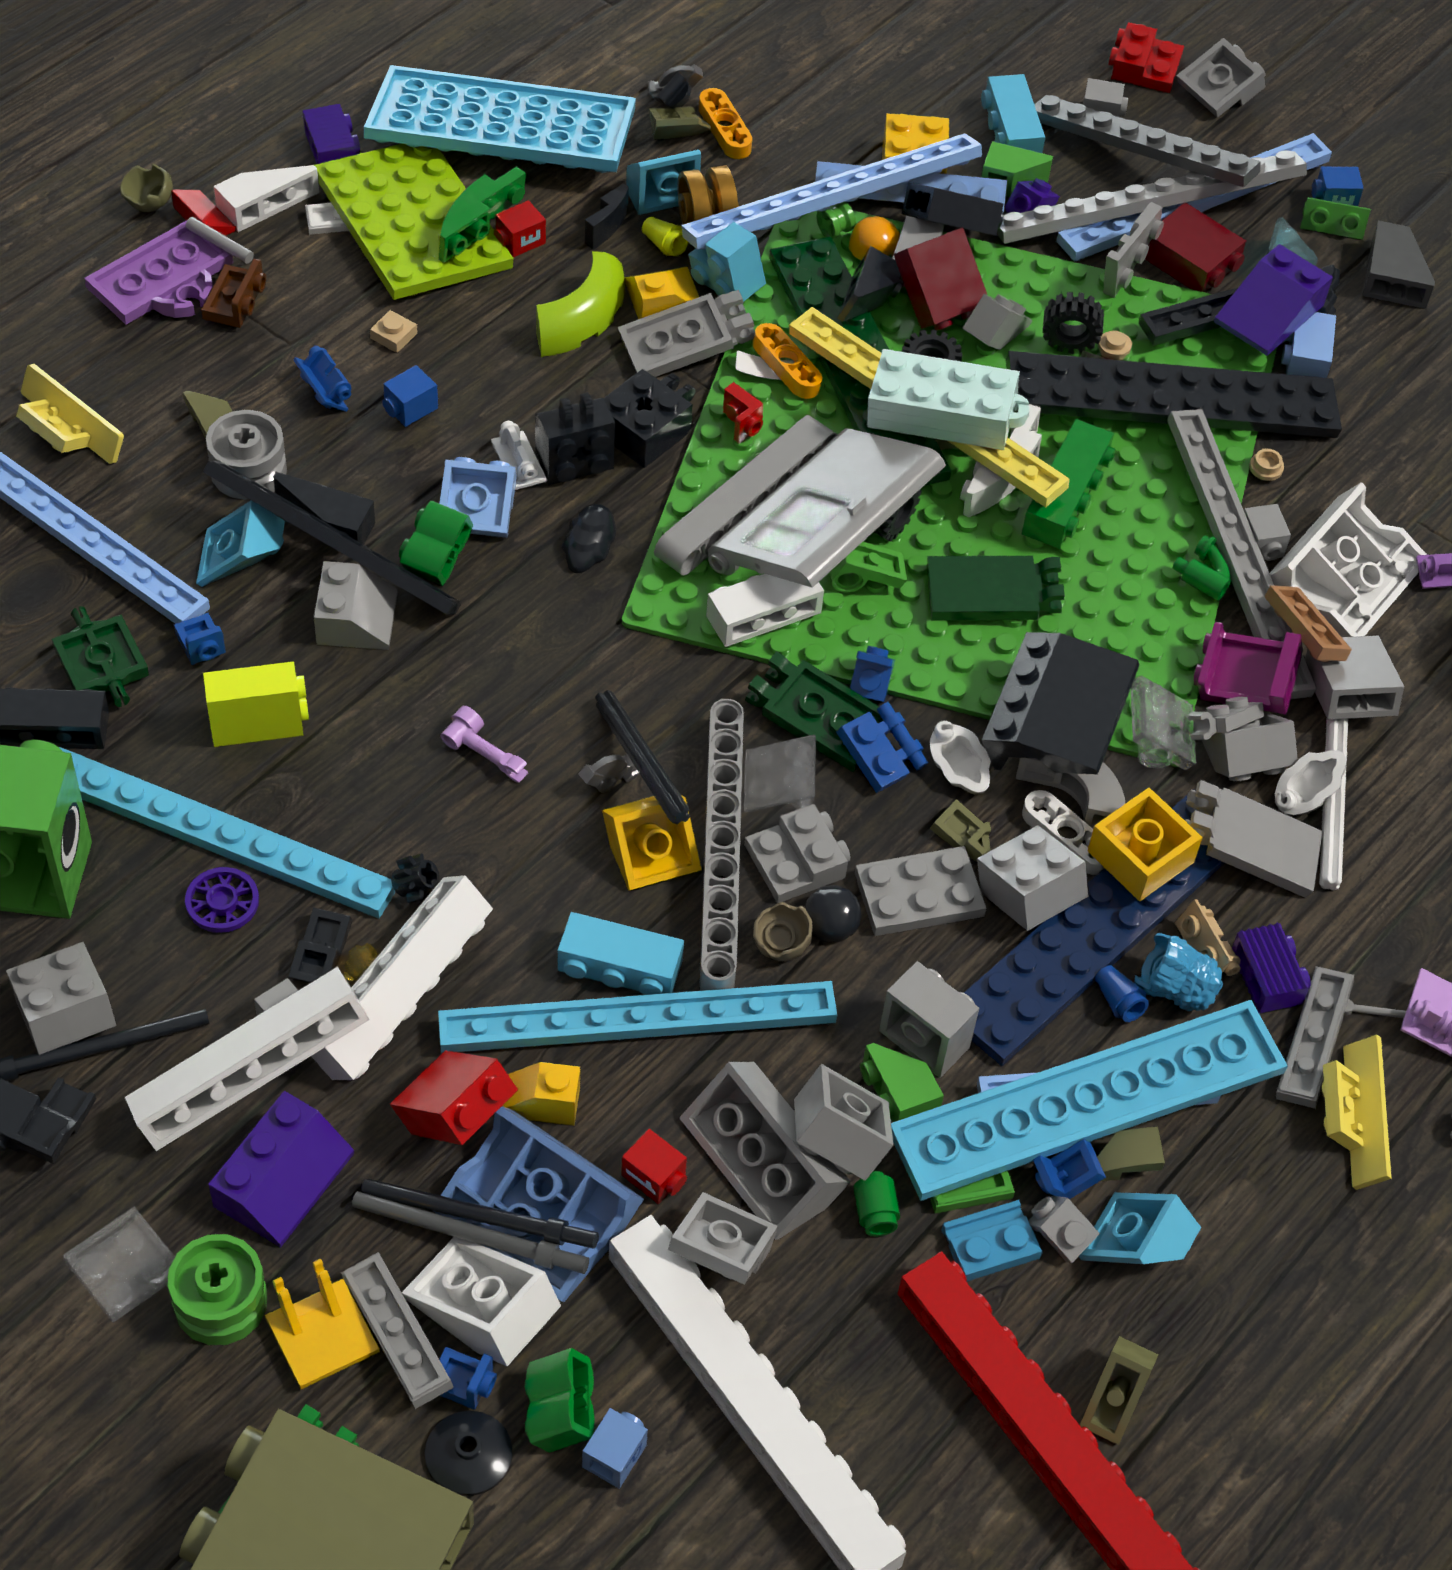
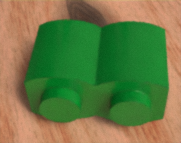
(436, 542)
(559, 1400)

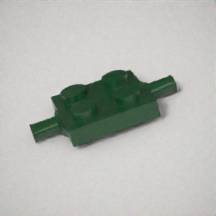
(100, 655)

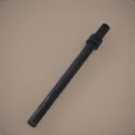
(12, 1067)
(553, 1229)

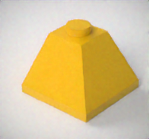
(660, 290)

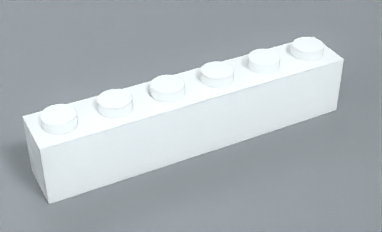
(407, 971)
(246, 1059)

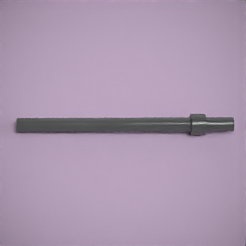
(543, 1253)

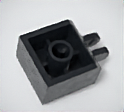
(650, 415)
(575, 439)

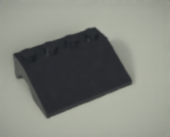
(1060, 704)

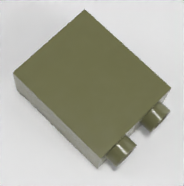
(325, 1506)

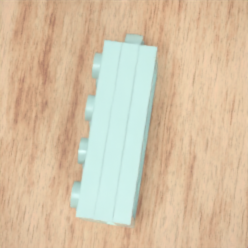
(945, 399)

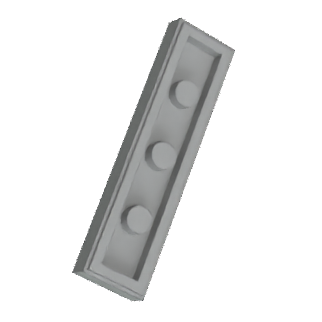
(1315, 1037)
(397, 1330)

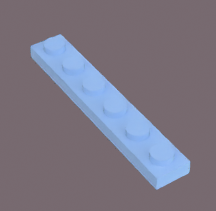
(974, 186)

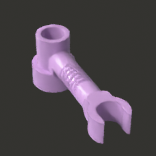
(464, 730)

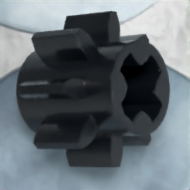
(415, 877)

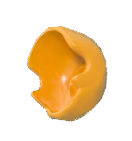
(876, 233)

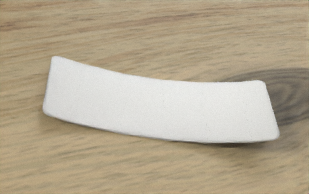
(755, 365)

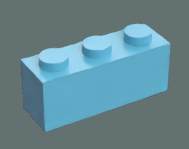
(1012, 112)
(619, 955)

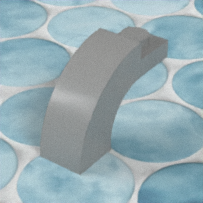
(1095, 794)

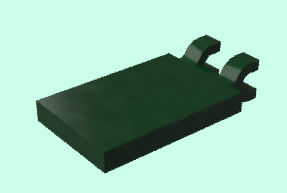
(993, 587)
(810, 704)

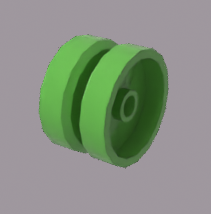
(217, 1289)

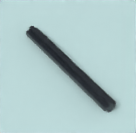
(642, 757)

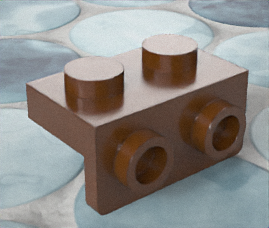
(234, 294)

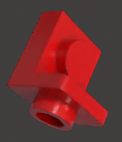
(744, 411)

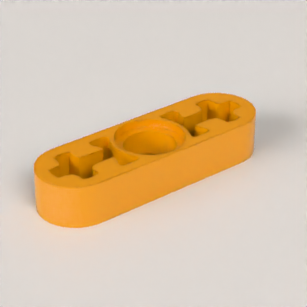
(724, 135)
(800, 377)

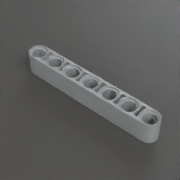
(689, 539)

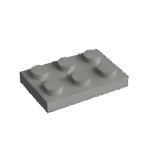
(919, 891)

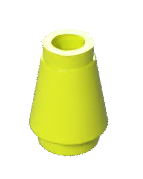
(665, 236)

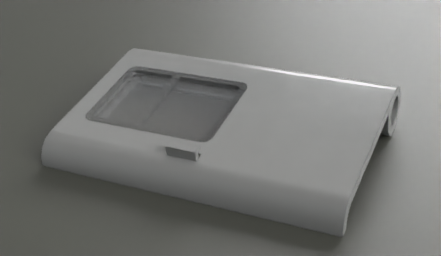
(826, 508)

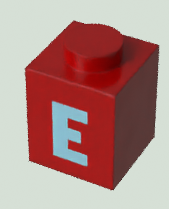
(520, 228)

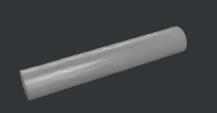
(219, 240)

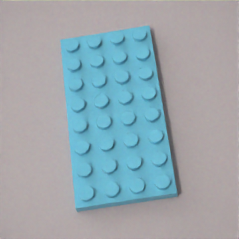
(501, 118)

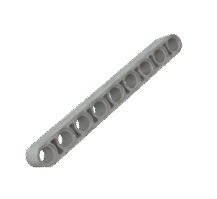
(723, 893)

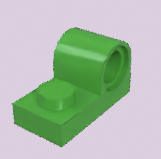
(866, 564)

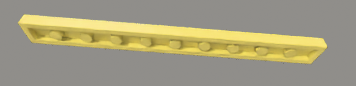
(861, 362)

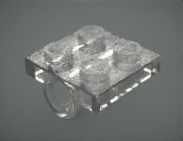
(1161, 726)

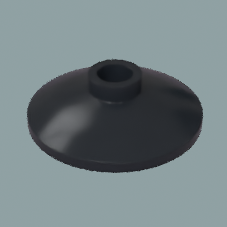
(468, 1471)

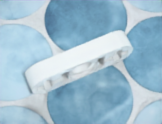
(1060, 816)

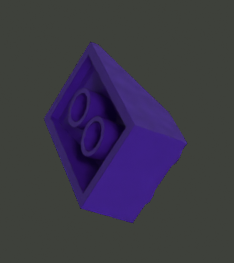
(1274, 299)

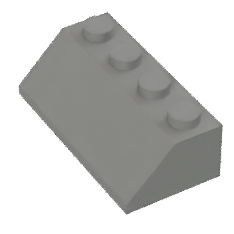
(754, 1144)

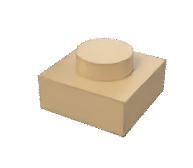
(393, 331)

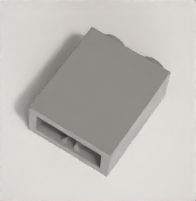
(1360, 685)

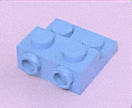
(481, 492)

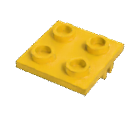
(320, 1331)

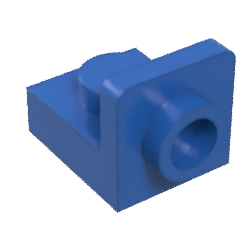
(872, 673)

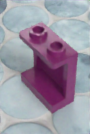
(1249, 668)

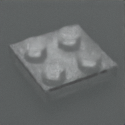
(121, 1264)

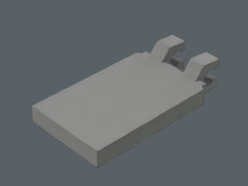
(687, 333)
(1256, 837)

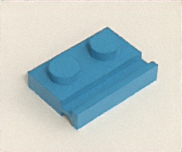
(991, 1240)

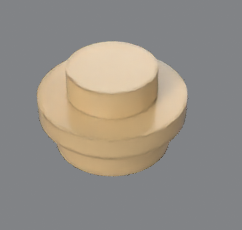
(1115, 345)
(1267, 465)

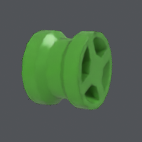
(836, 219)

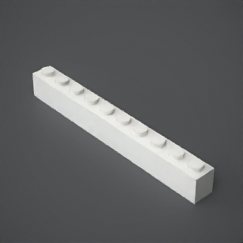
(755, 1402)

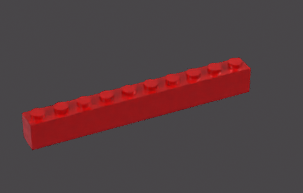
(1037, 1420)

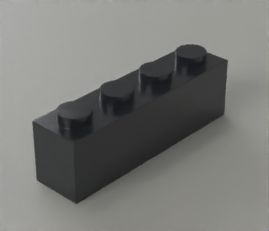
(56, 716)

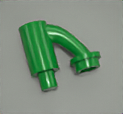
(1202, 577)

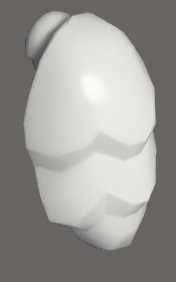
(960, 757)
(1310, 782)

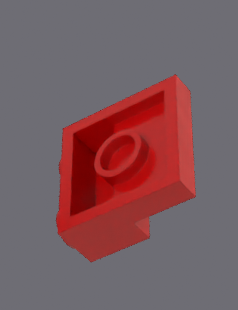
(1144, 59)

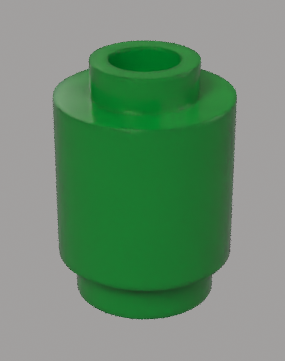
(877, 1204)

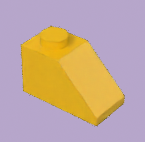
(546, 1093)

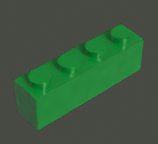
(1081, 460)

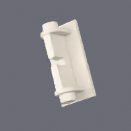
(516, 450)

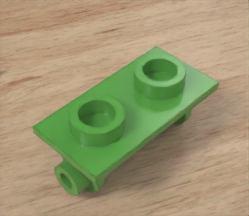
(1335, 218)

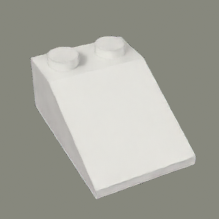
(484, 1298)

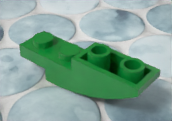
(471, 212)

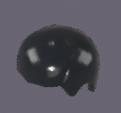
(833, 913)

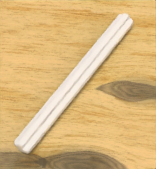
(1333, 813)

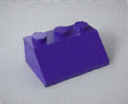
(280, 1169)

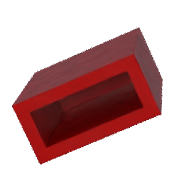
(454, 1097)

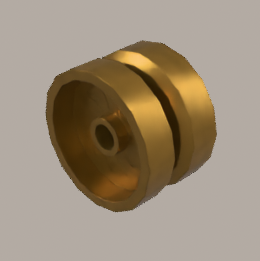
(705, 195)

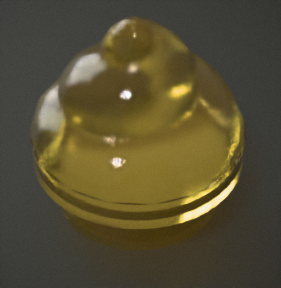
(359, 960)

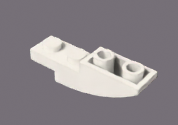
(989, 488)

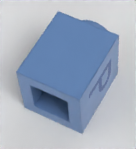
(615, 1447)

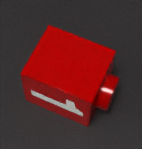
(654, 1167)

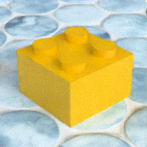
(912, 132)
(1144, 844)

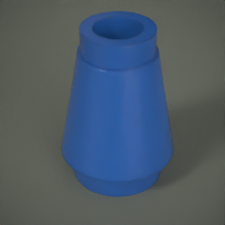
(1123, 995)

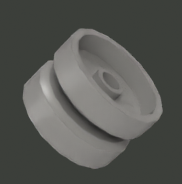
(249, 444)

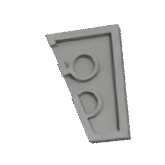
(1132, 249)

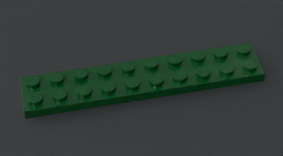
(818, 278)

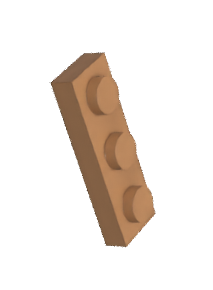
(1306, 619)

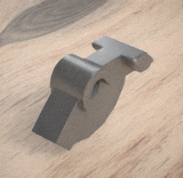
(692, 74)
(607, 771)

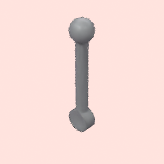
(1351, 1007)

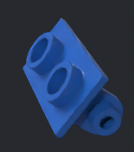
(329, 388)

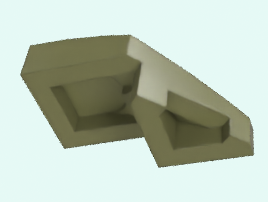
(205, 409)
(962, 828)
(1132, 1152)

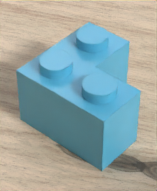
(729, 262)

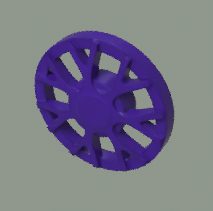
(222, 899)

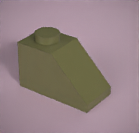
(1119, 1390)

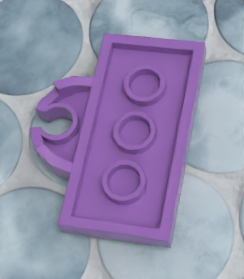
(160, 276)

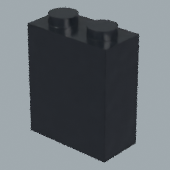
(953, 208)

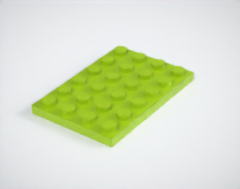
(396, 213)

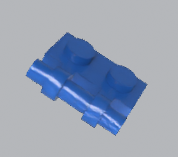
(874, 752)

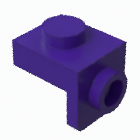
(1029, 195)

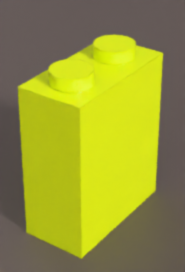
(255, 703)

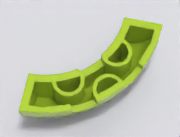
(584, 312)

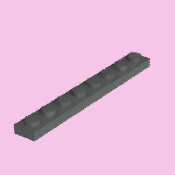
(1147, 141)

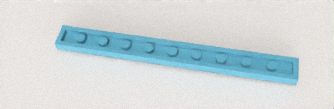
(232, 837)
(636, 1016)

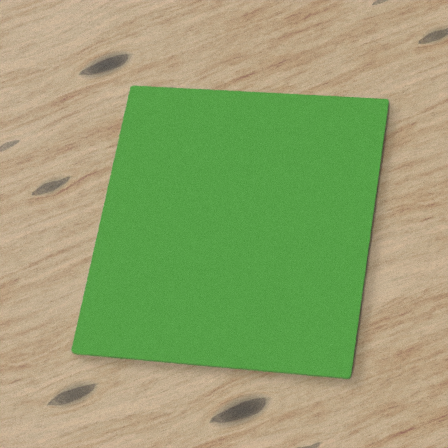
(1111, 569)

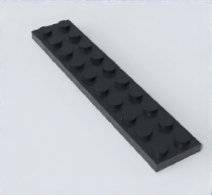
(1153, 390)

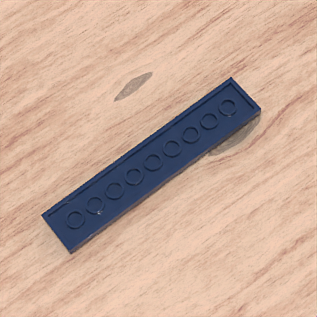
(1068, 951)

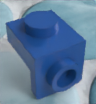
(200, 638)
(1069, 1170)
(469, 1377)

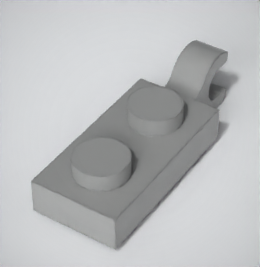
(1225, 717)

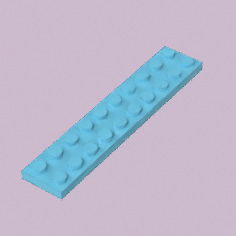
(1086, 1099)

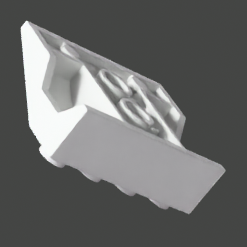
(1350, 564)

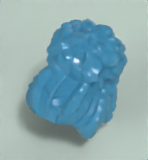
(1180, 974)

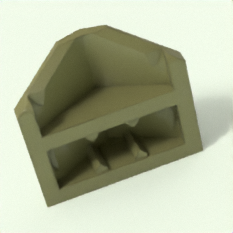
(676, 122)

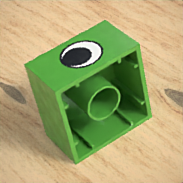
(40, 830)

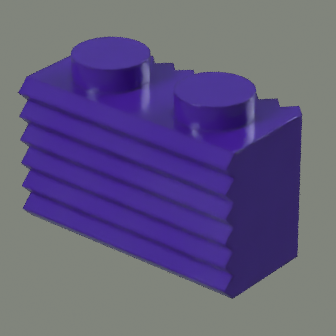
(330, 133)
(1271, 968)

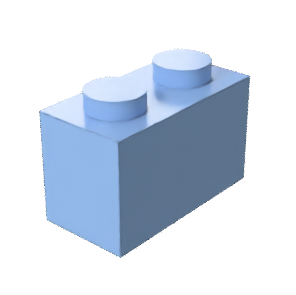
(1311, 347)

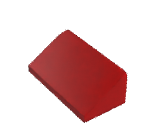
(195, 204)

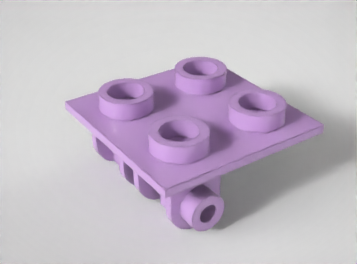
(1430, 1012)

